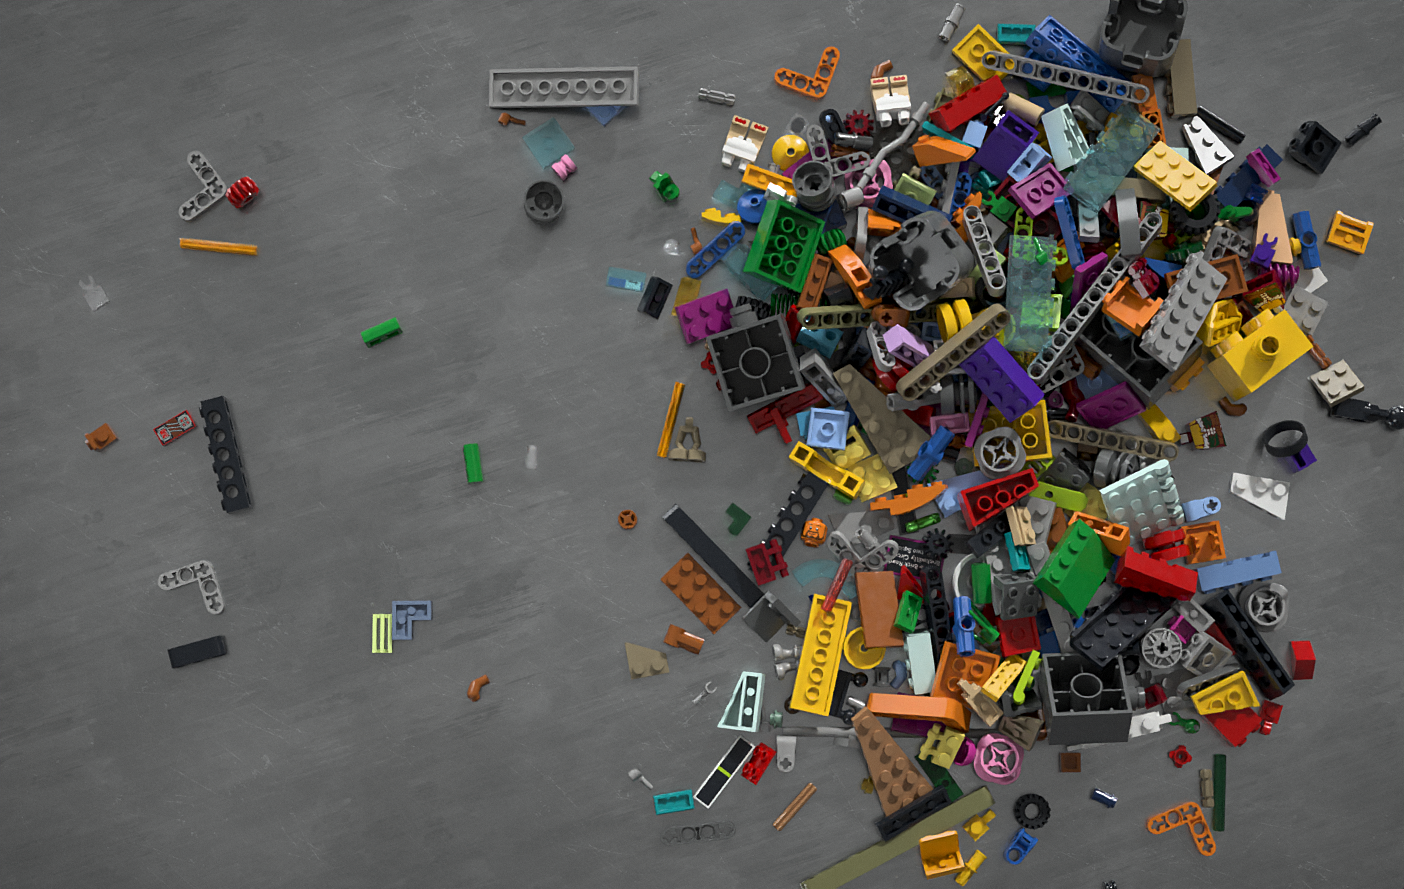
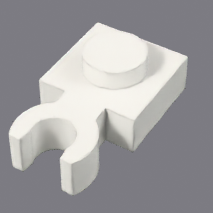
(776, 192)

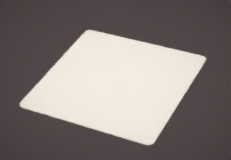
(1309, 279)

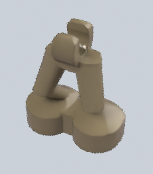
(694, 454)

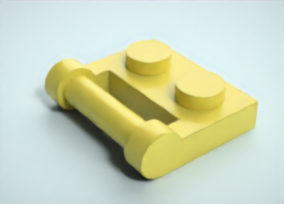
(853, 451)

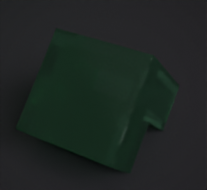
(740, 519)

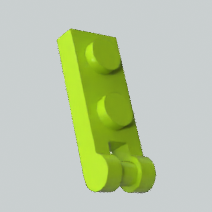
(1026, 678)

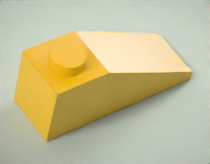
(1159, 425)

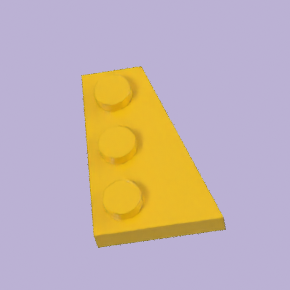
(1227, 694)

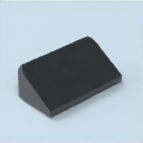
(654, 297)

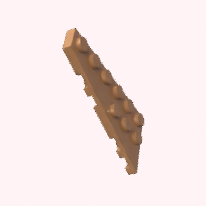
(891, 770)

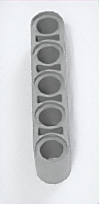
(984, 259)

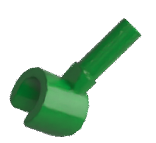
(1041, 258)

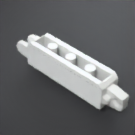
(1140, 725)

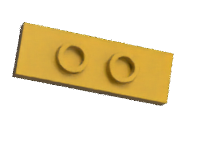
(1003, 677)

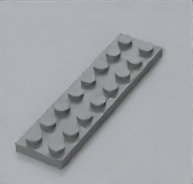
(564, 87)

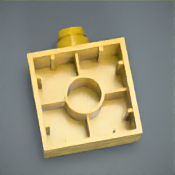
(1265, 351)

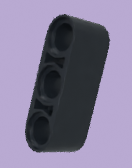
(196, 652)

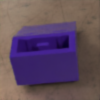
(1005, 145)

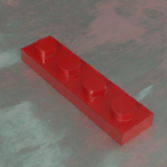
(786, 406)

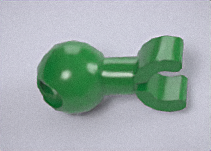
(1188, 724)

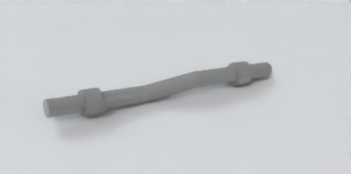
(915, 120)

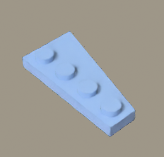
(948, 501)

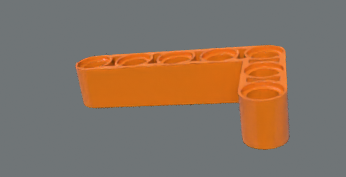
(921, 708)

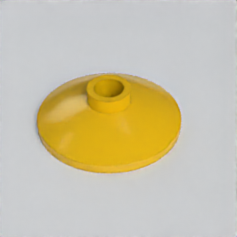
(782, 145)

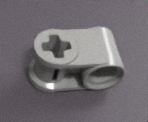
(850, 199)
(785, 749)

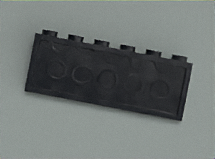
(1118, 624)

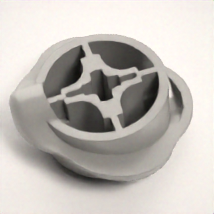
(982, 444)
(1278, 595)

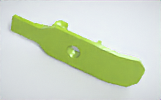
(1063, 497)

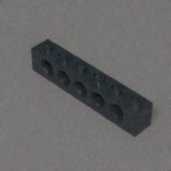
(220, 406)
(817, 487)
(1248, 645)

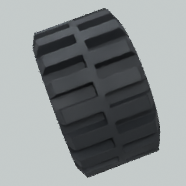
(1192, 226)

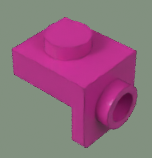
(1181, 628)

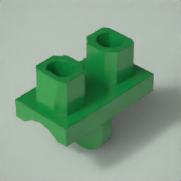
(664, 186)

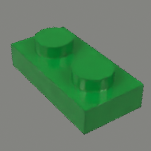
(908, 612)

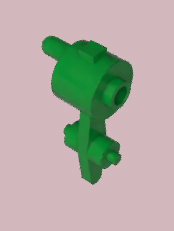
(1228, 213)

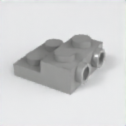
(1204, 654)

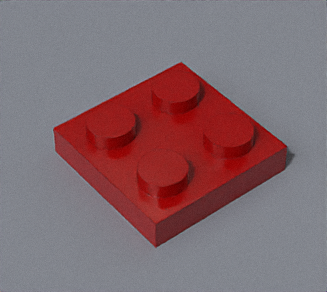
(1018, 635)

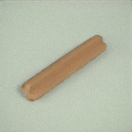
(794, 807)

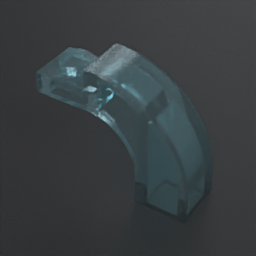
(822, 568)

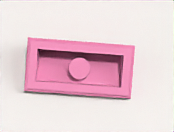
(954, 422)

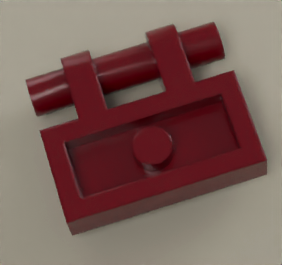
(1145, 280)
(761, 564)

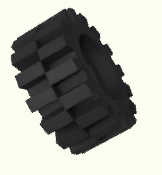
(761, 308)
(1043, 807)

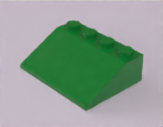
(784, 246)
(1075, 568)

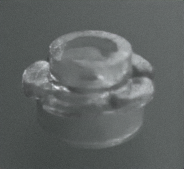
(672, 247)

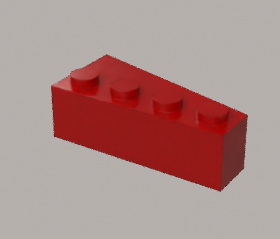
(966, 105)
(991, 498)
(1155, 575)

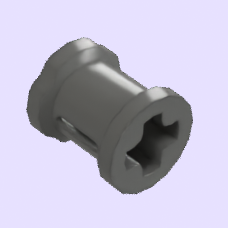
(881, 676)

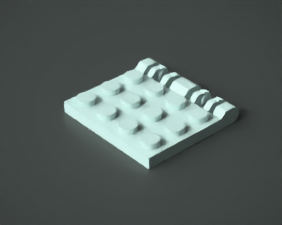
(1144, 501)

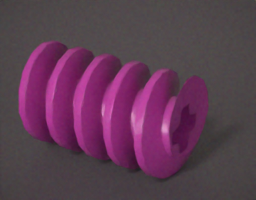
(1285, 273)

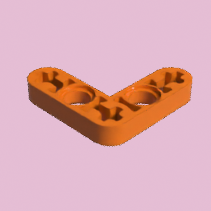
(816, 81)
(1190, 820)

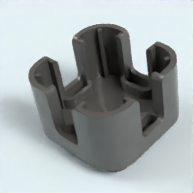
(1142, 35)
(938, 258)

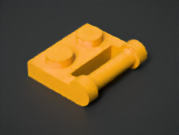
(1346, 237)

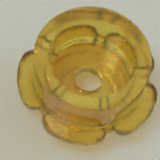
(867, 785)

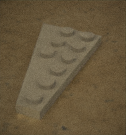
(891, 432)

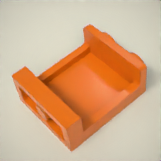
(1129, 308)

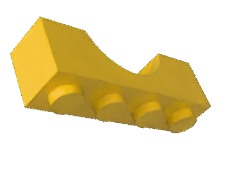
(836, 477)

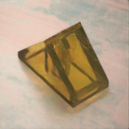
(960, 80)

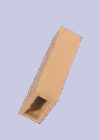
(1272, 221)

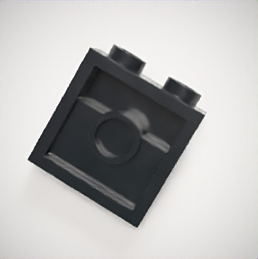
(1314, 146)

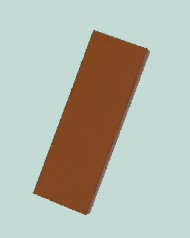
(814, 282)

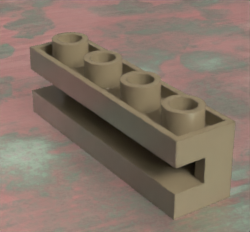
(1181, 83)

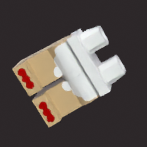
(893, 107)
(743, 150)

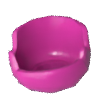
(965, 753)

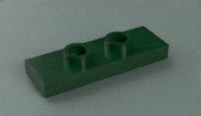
(940, 776)

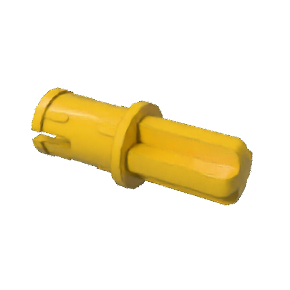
(970, 868)

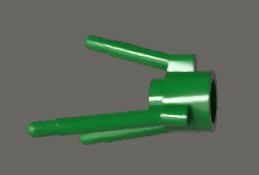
(988, 633)

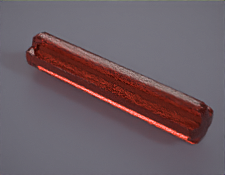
(836, 585)

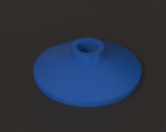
(752, 212)

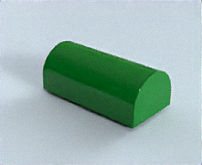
(381, 332)
(472, 463)
(981, 583)

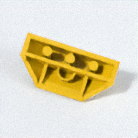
(1220, 322)

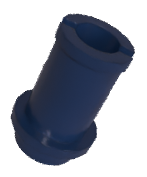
(1104, 798)

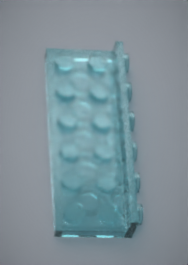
(1110, 158)
(1029, 294)

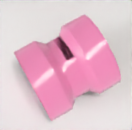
(564, 167)

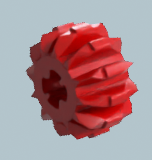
(242, 192)

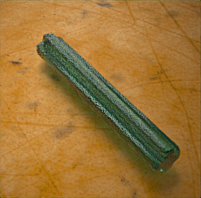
(1219, 793)

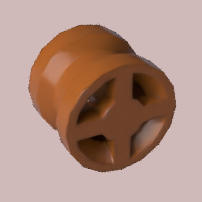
(629, 520)

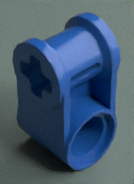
(1020, 846)

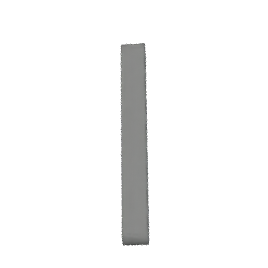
(1075, 75)

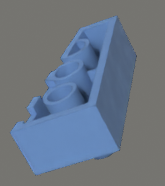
(1237, 571)

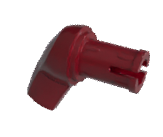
(1072, 396)

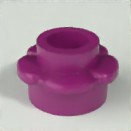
(1059, 399)

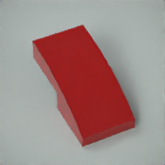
(921, 415)

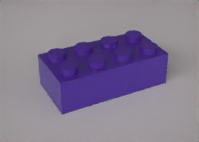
(1002, 379)

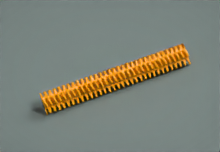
(218, 247)
(669, 423)

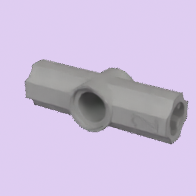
(896, 402)

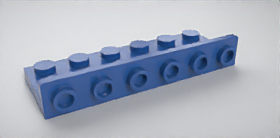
(1064, 49)

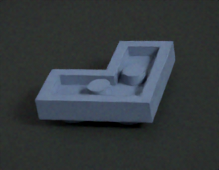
(404, 612)

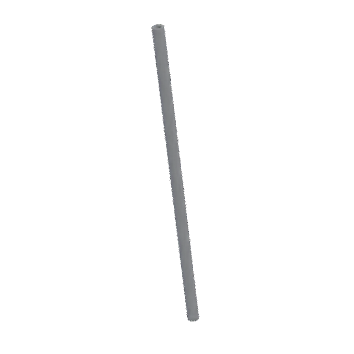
(846, 731)

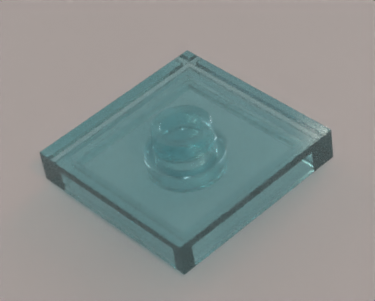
(548, 143)

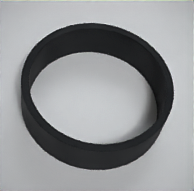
(1287, 450)

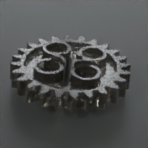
(888, 134)

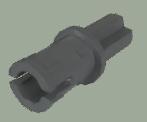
(854, 140)

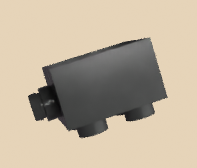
(755, 359)
(1084, 702)

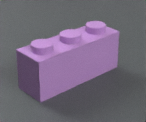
(907, 345)

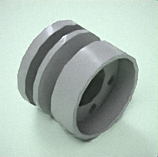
(1154, 658)

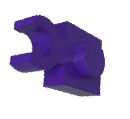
(1263, 253)

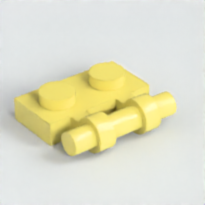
(947, 747)

